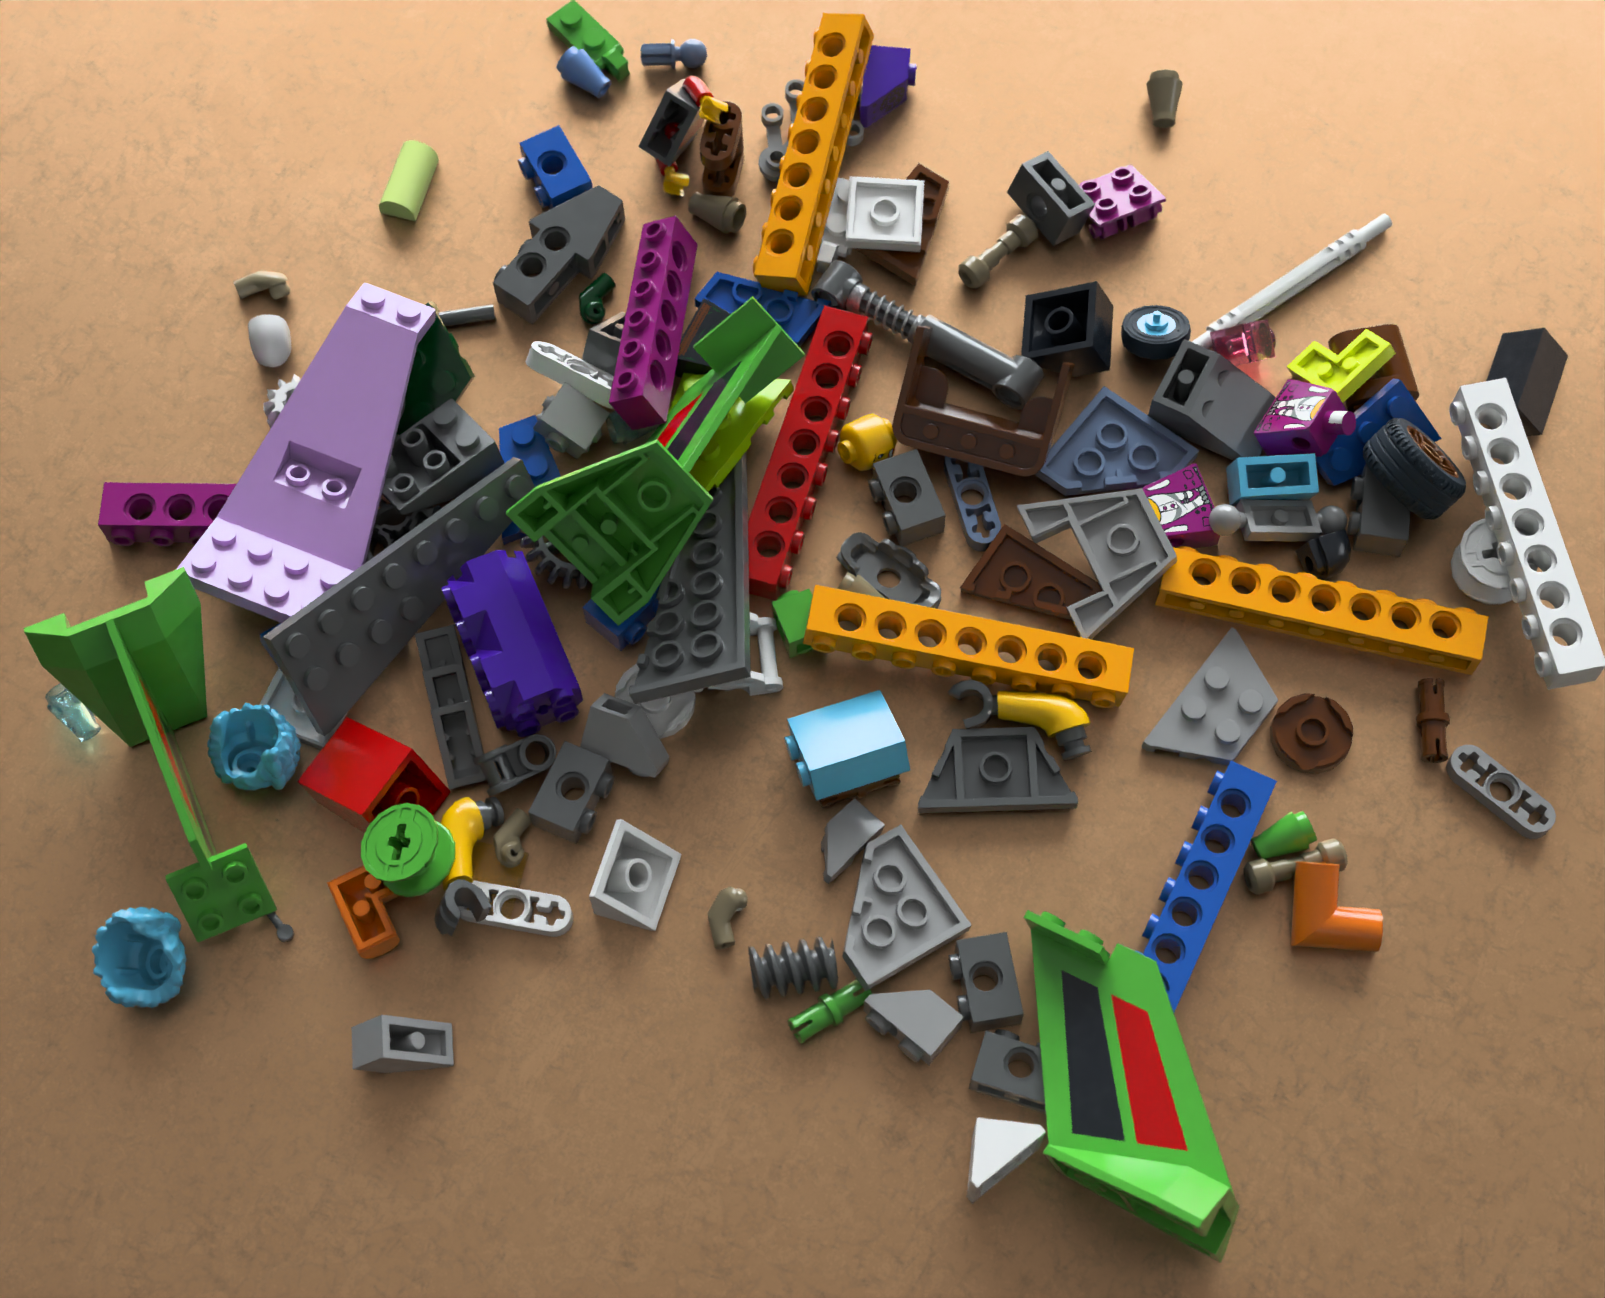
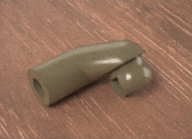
(260, 281)
(507, 840)
(721, 912)

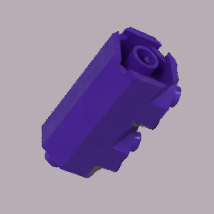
(512, 643)

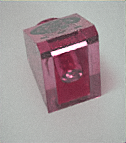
(1245, 342)

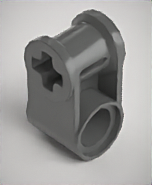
(513, 763)

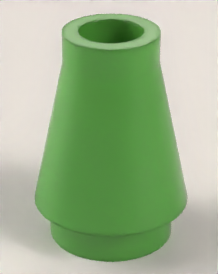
(1285, 836)

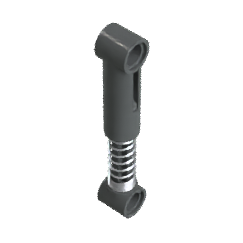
(1008, 377)

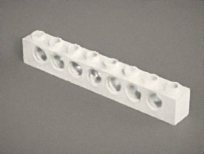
(1494, 405)

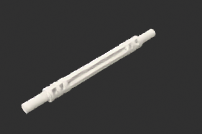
(1298, 278)

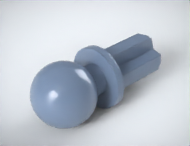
(691, 53)

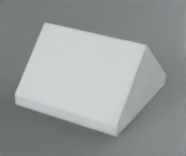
(633, 877)
(998, 1150)

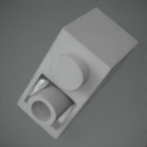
(624, 736)
(916, 1019)

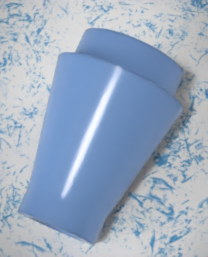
(582, 71)

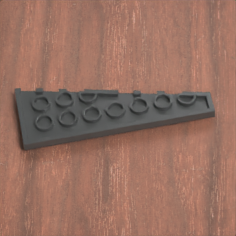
(703, 603)
(361, 623)

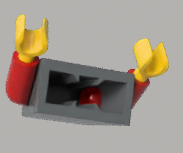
(676, 126)

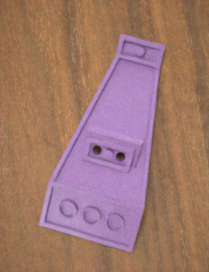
(319, 475)

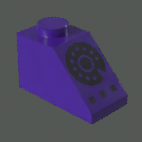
(885, 82)

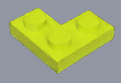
(1344, 371)

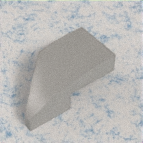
(847, 836)

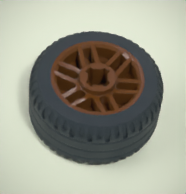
(1414, 469)

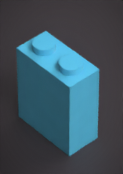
(846, 745)

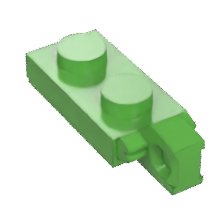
(579, 29)

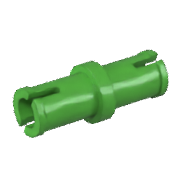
(828, 1010)

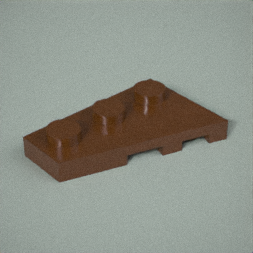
(907, 263)
(1027, 576)

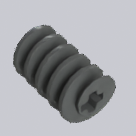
(793, 967)

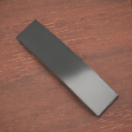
(451, 705)

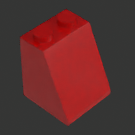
(367, 773)

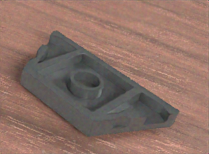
(996, 773)

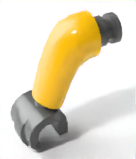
(1051, 712)
(467, 825)

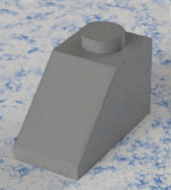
(401, 1045)

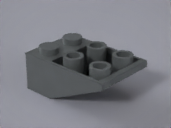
(1211, 402)
(438, 459)

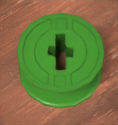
(408, 850)

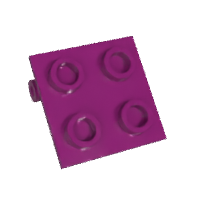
(1121, 199)

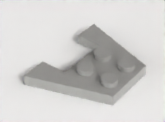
(1119, 542)

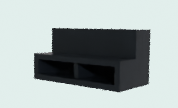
(1533, 370)

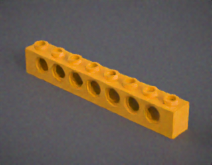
(822, 128)
(1338, 626)
(988, 637)

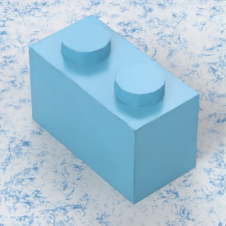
(1272, 478)

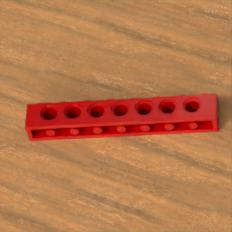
(835, 332)

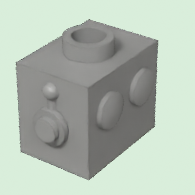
(570, 421)

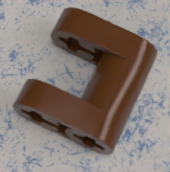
(723, 151)
(1397, 367)

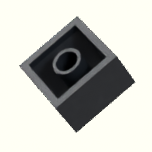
(1069, 327)

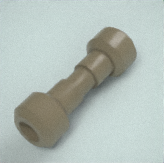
(976, 270)
(1263, 876)

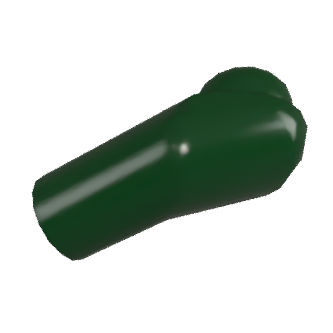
(592, 297)

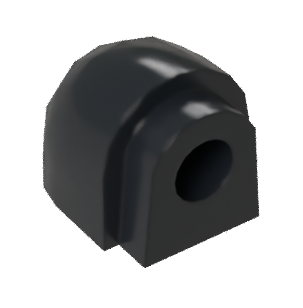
(1325, 554)

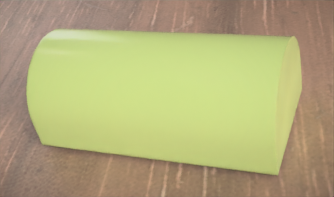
(409, 180)

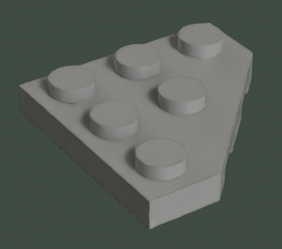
(897, 910)

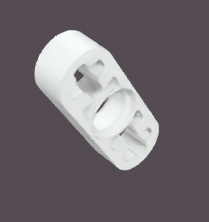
(567, 368)
(545, 904)

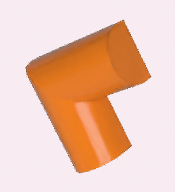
(362, 907)
(1322, 923)

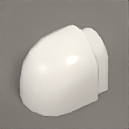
(269, 340)

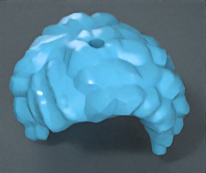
(253, 747)
(140, 957)

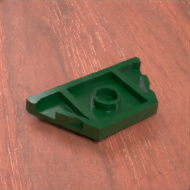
(435, 375)

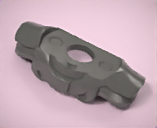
(868, 558)

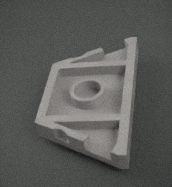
(1217, 707)

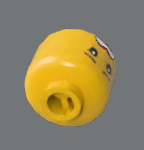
(866, 441)

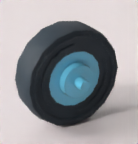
(1154, 331)

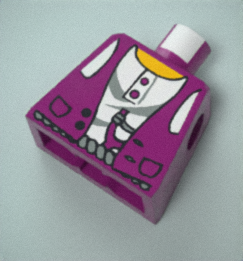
(1304, 420)
(1183, 508)

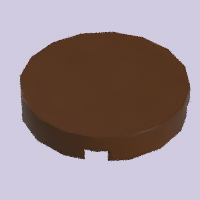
(1311, 733)

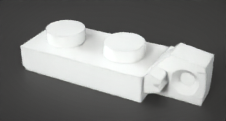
(835, 229)

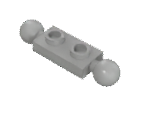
(1277, 520)

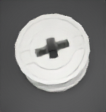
(1478, 568)

